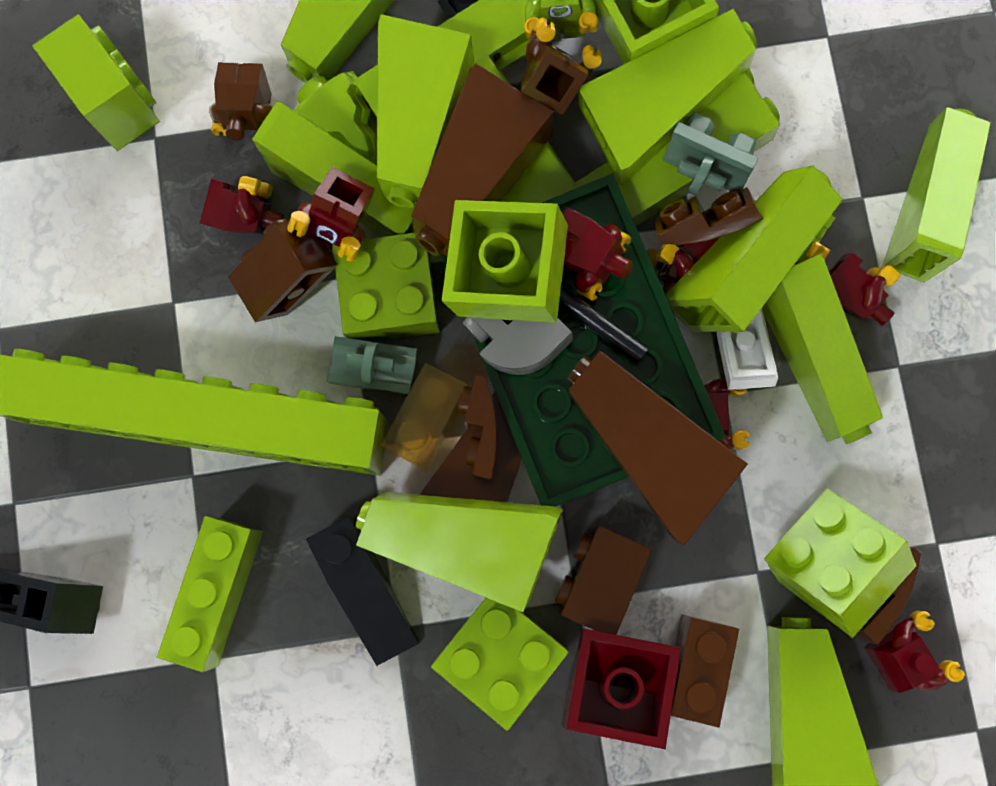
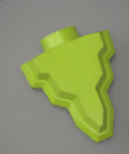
(340, 111)

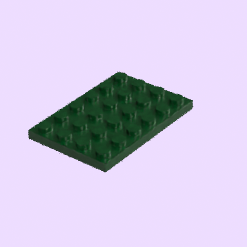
(550, 431)

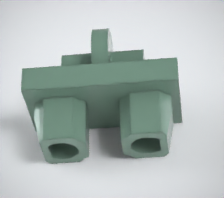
(709, 159)
(372, 366)

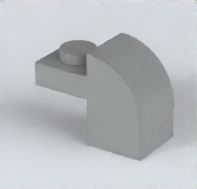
(521, 345)

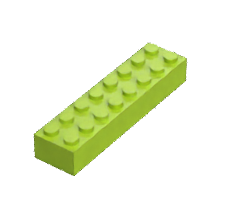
(192, 414)

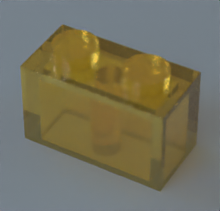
(424, 418)

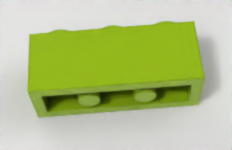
(210, 594)

